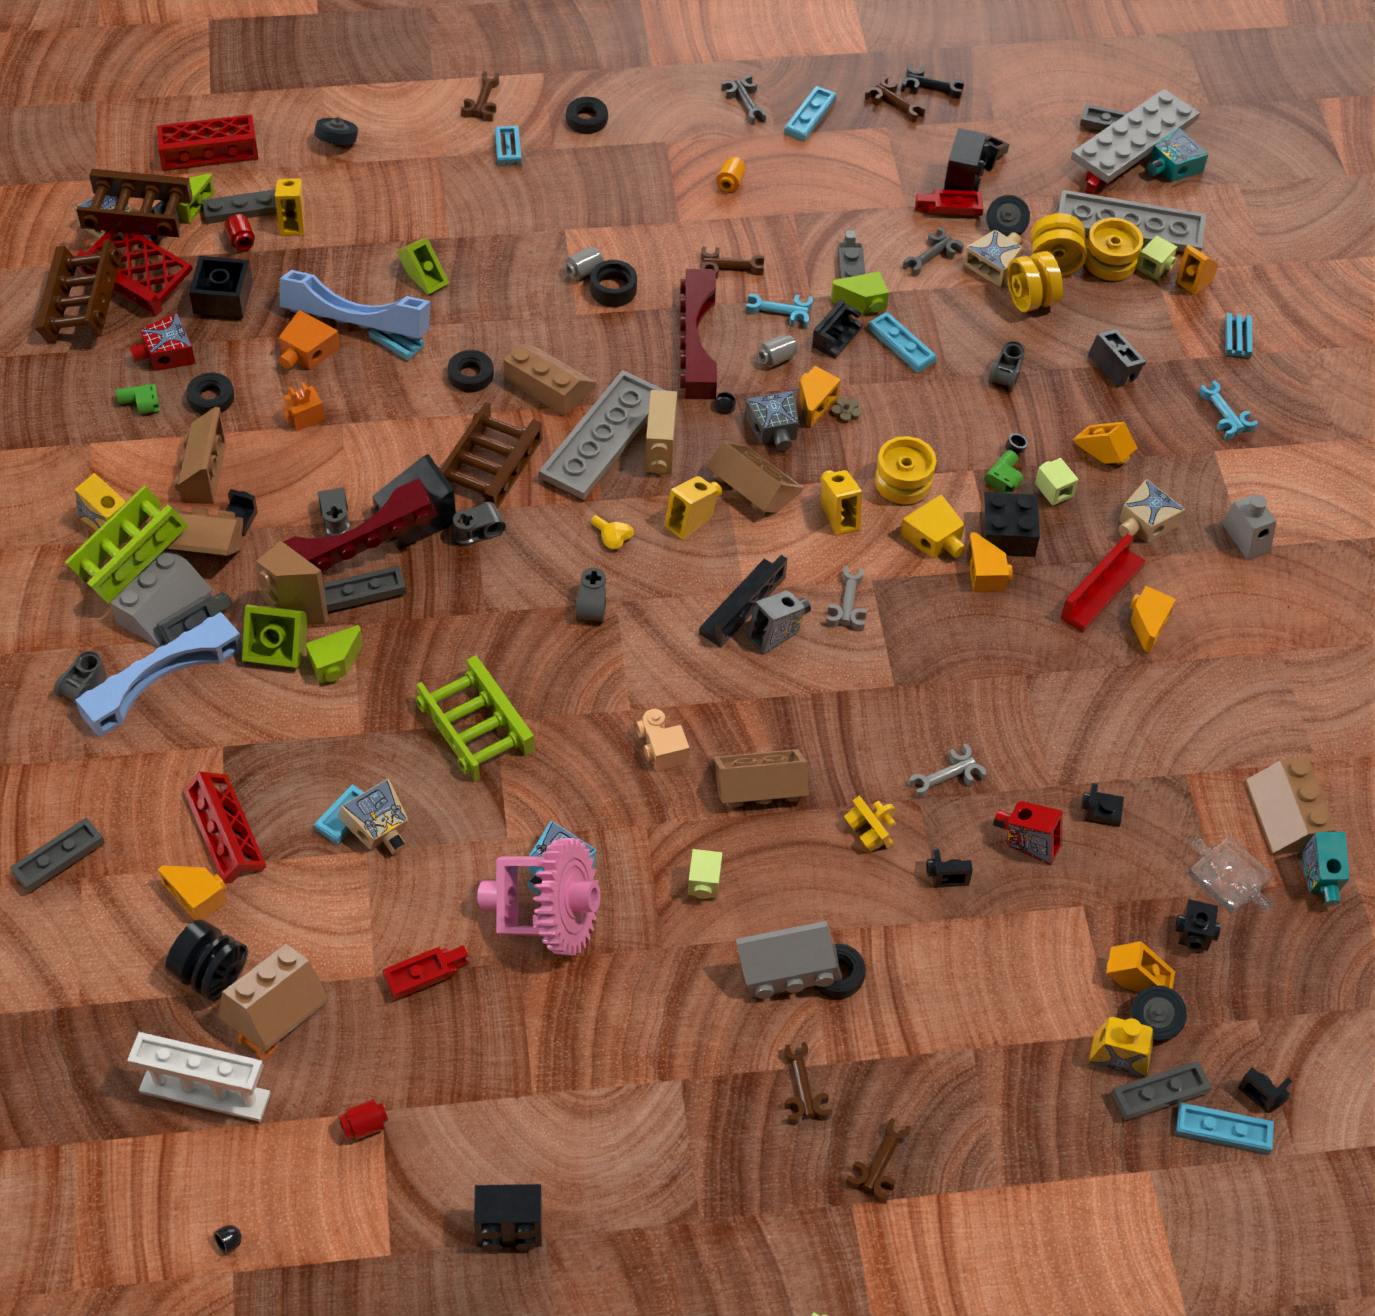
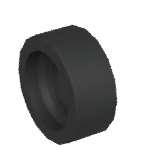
(614, 269)

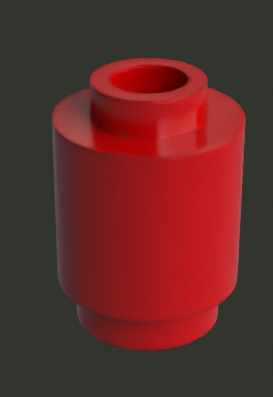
(240, 232)
(363, 1120)

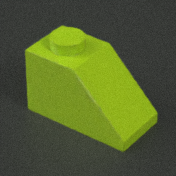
(202, 189)
(423, 265)
(862, 292)
(334, 654)

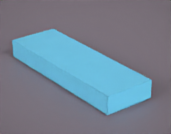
(810, 113)
(902, 342)
(1224, 1128)

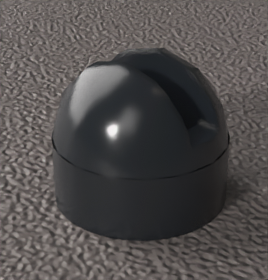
(725, 403)
(1016, 443)
(228, 1238)

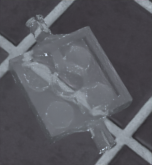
(1230, 874)

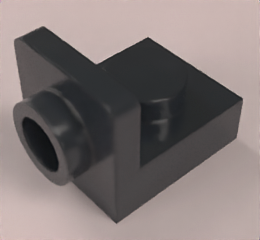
(996, 148)
(244, 507)
(1102, 807)
(948, 873)
(1262, 1091)

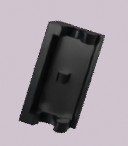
(836, 329)
(1116, 357)

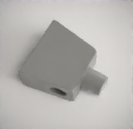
(1251, 526)

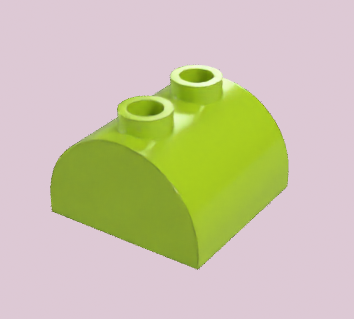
(274, 636)

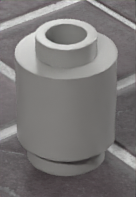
(583, 262)
(777, 350)

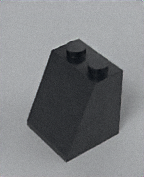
(439, 490)

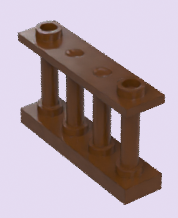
(135, 185)
(62, 279)
(504, 474)

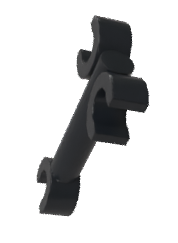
(917, 78)

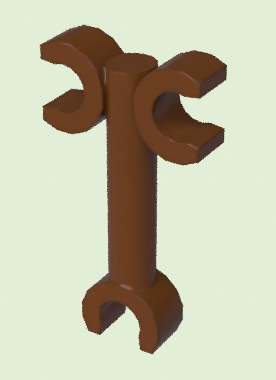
(888, 91)
(481, 107)
(712, 261)
(805, 1106)
(871, 1180)

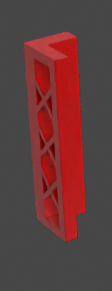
(1102, 585)
(217, 825)

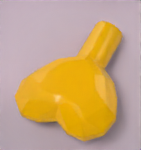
(612, 533)

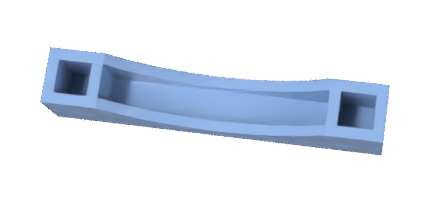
(306, 293)
(207, 643)

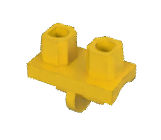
(877, 834)

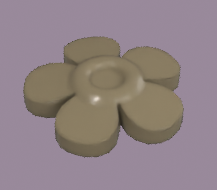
(846, 409)

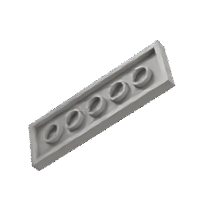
(1134, 135)
(1171, 224)
(600, 436)

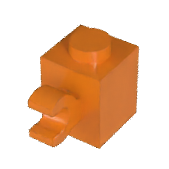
(303, 407)

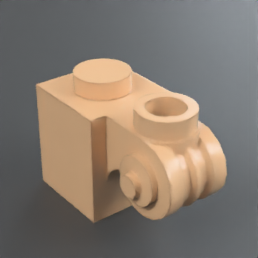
(664, 745)

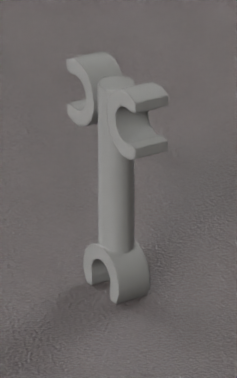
(846, 615)
(962, 764)

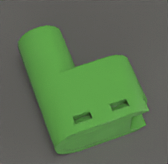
(143, 395)
(1003, 475)

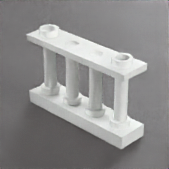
(199, 1076)

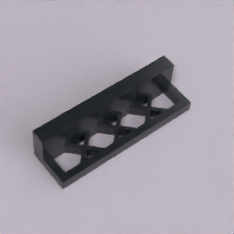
(742, 600)

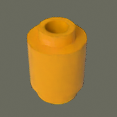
(731, 174)

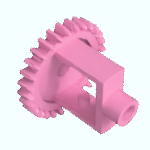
(566, 897)

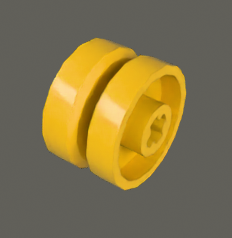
(1063, 238)
(1113, 249)
(1034, 281)
(905, 470)

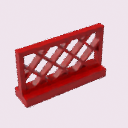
(205, 151)
(136, 290)

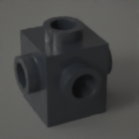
(1198, 925)

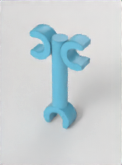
(798, 311)
(1231, 421)

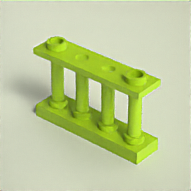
(136, 554)
(489, 696)

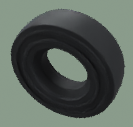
(584, 125)
(470, 358)
(207, 381)
(857, 974)

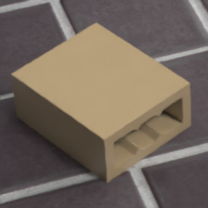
(661, 431)

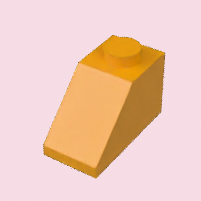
(1196, 270)
(817, 393)
(1107, 442)
(987, 565)
(1150, 615)
(194, 889)
(1138, 967)

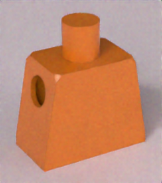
(307, 342)

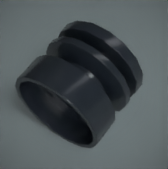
(206, 959)

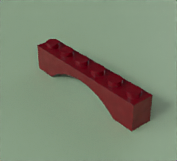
(699, 367)
(404, 510)

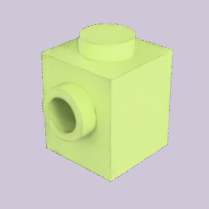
(1157, 257)
(1056, 481)
(704, 874)

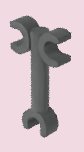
(744, 88)
(939, 244)

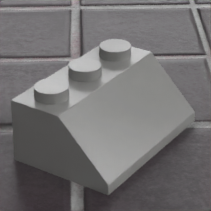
(157, 593)
(789, 960)

